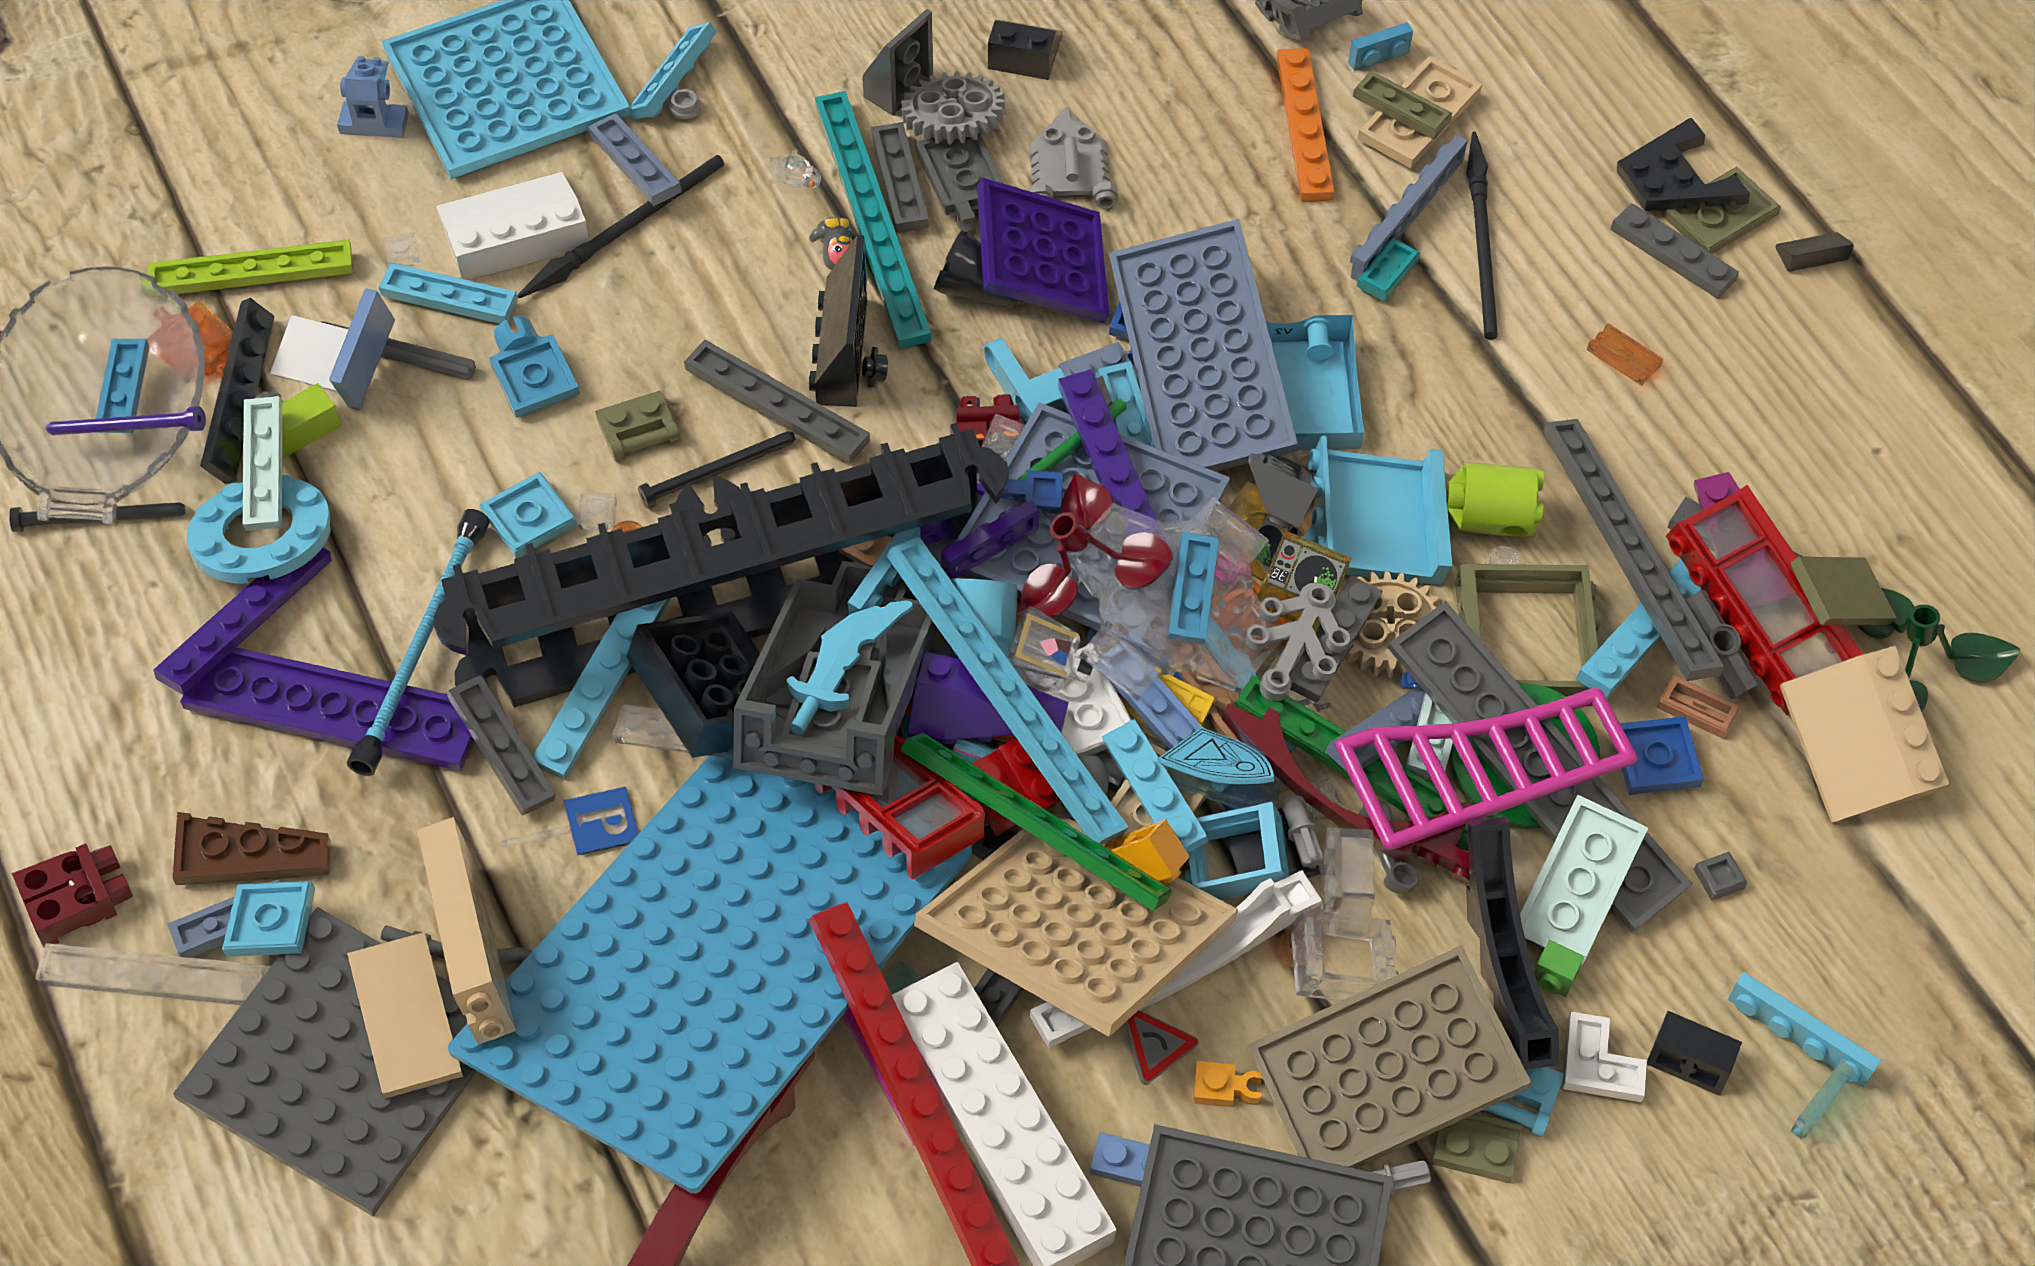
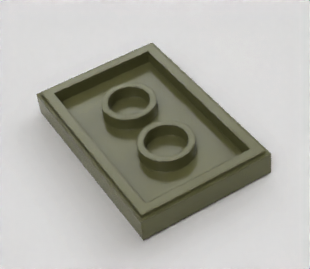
(1721, 225)
(1843, 591)

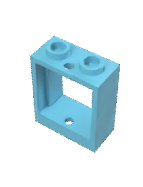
(1235, 822)

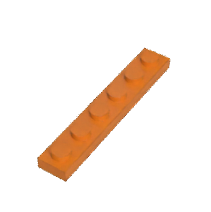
(1305, 125)

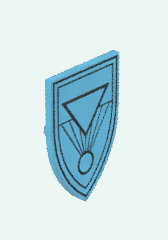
(1218, 760)

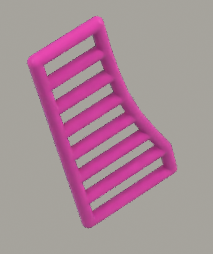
(1495, 727)

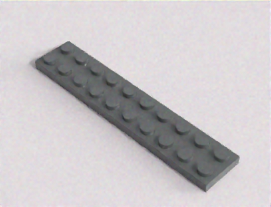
(1473, 686)

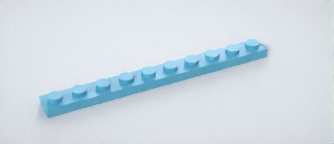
(1007, 692)

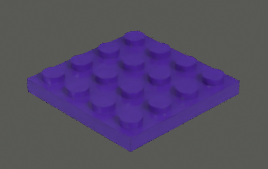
(1042, 250)

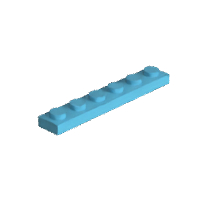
(1629, 642)
(593, 692)

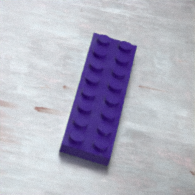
(330, 706)

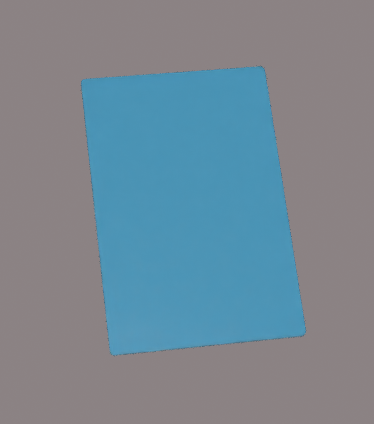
(694, 971)

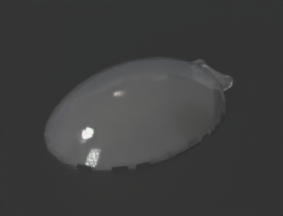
(56, 369)

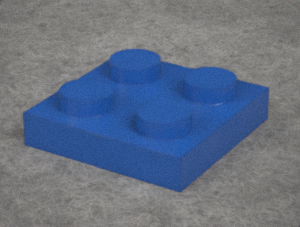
(1663, 756)

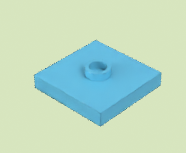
(528, 514)
(269, 919)

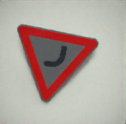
(1156, 1045)

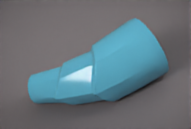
(993, 605)

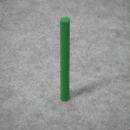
(1071, 444)

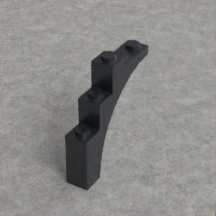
(1503, 948)

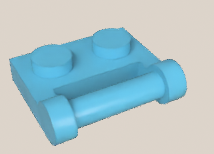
(1542, 1096)

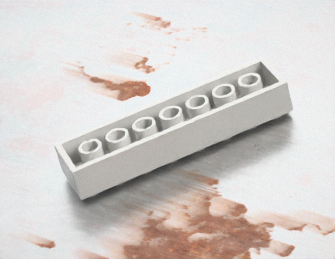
(1004, 1123)

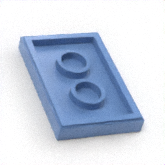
(362, 348)

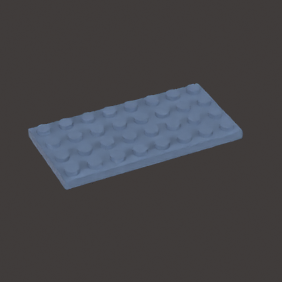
(1203, 348)

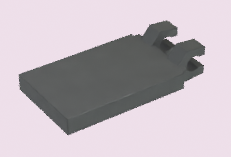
(955, 173)
(860, 685)

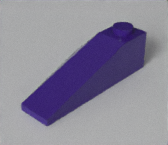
(954, 707)

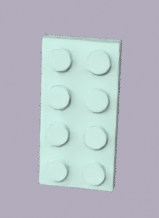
(1581, 877)

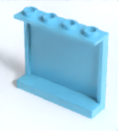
(1383, 513)

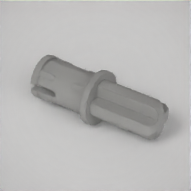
(1302, 831)
(1407, 1175)

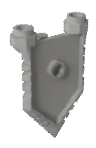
(1071, 161)

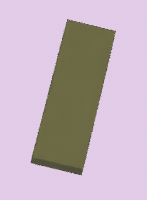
(1402, 105)

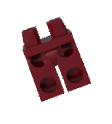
(70, 891)

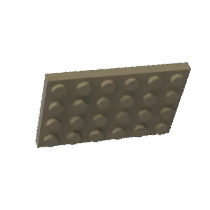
(1390, 1064)

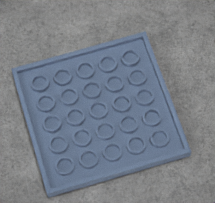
(1172, 485)

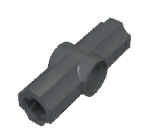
(1737, 673)

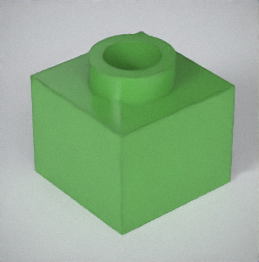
(1557, 968)

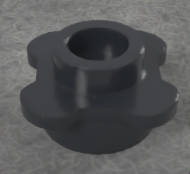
(875, 367)

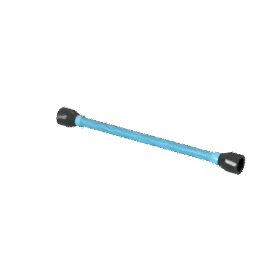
(368, 751)

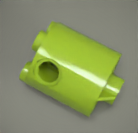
(1496, 499)

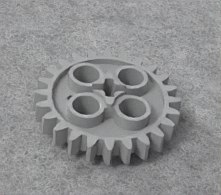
(953, 107)

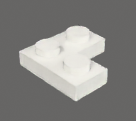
(1592, 1069)

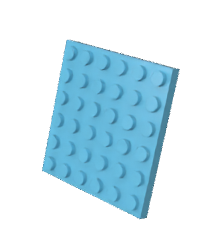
(503, 81)

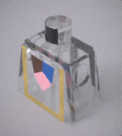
(1046, 652)

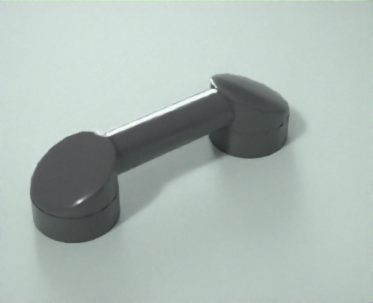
(1400, 876)

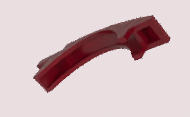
(1268, 740)
(683, 1211)

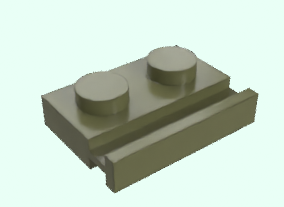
(1479, 1147)

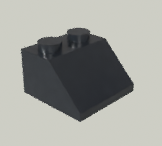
(1023, 49)

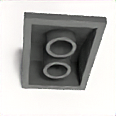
(901, 65)

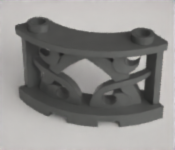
(1300, 16)

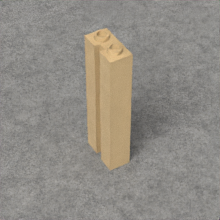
(465, 931)

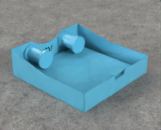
(1320, 379)

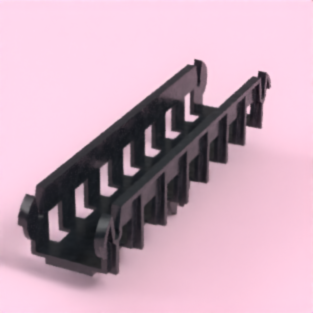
(674, 558)

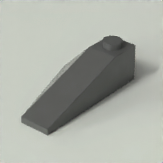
(1283, 487)

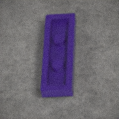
(990, 539)

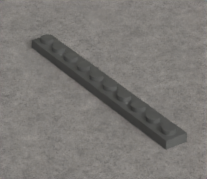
(1633, 551)

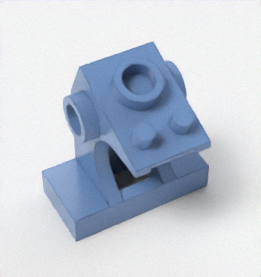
(365, 103)

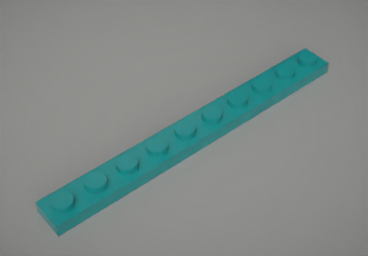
(873, 220)

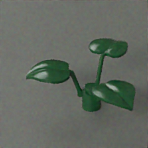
(1976, 654)

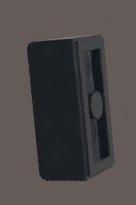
(1814, 251)

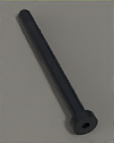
(650, 494)
(19, 519)

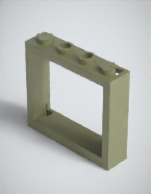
(1534, 579)

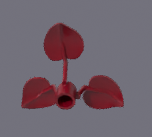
(1139, 565)

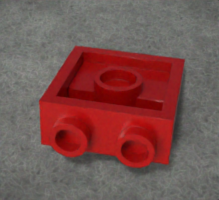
(1018, 771)

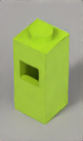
(307, 419)

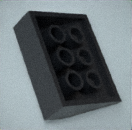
(841, 330)
(696, 675)

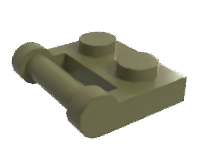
(635, 418)

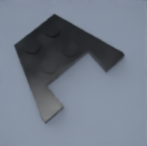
(1664, 178)

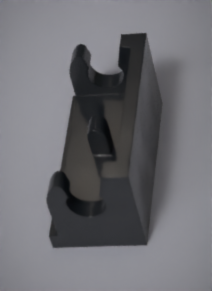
(1694, 1053)

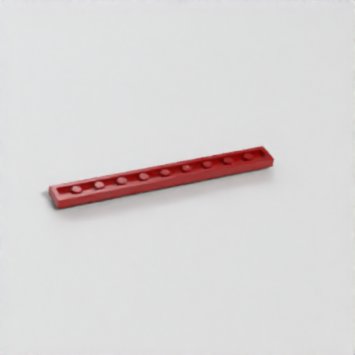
(912, 1088)

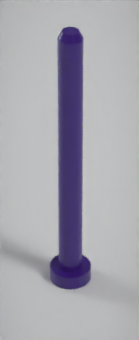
(193, 418)

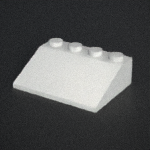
(513, 226)

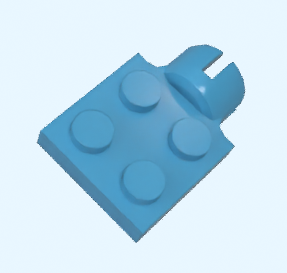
(530, 368)

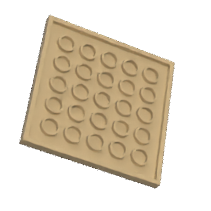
(1072, 932)

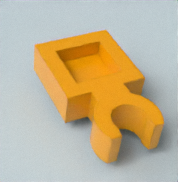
(1218, 1084)

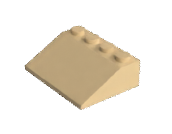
(1864, 735)

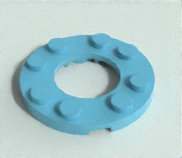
(236, 564)

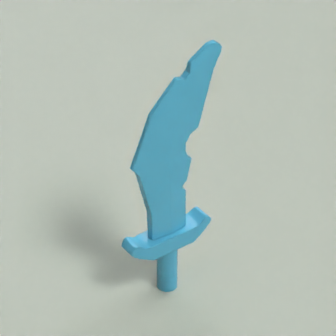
(838, 654)

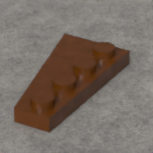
(228, 851)

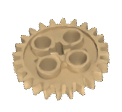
(1390, 621)

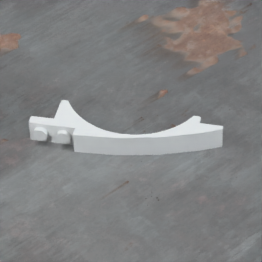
(1259, 917)

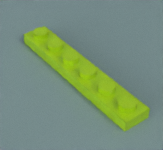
(254, 267)

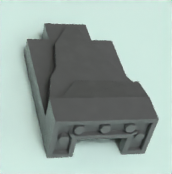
(767, 700)

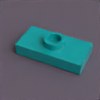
(1388, 269)

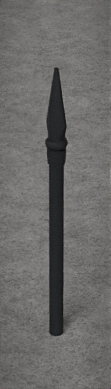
(1476, 172)
(560, 268)

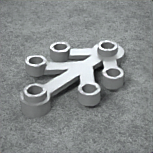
(1299, 634)

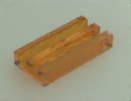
(1627, 351)

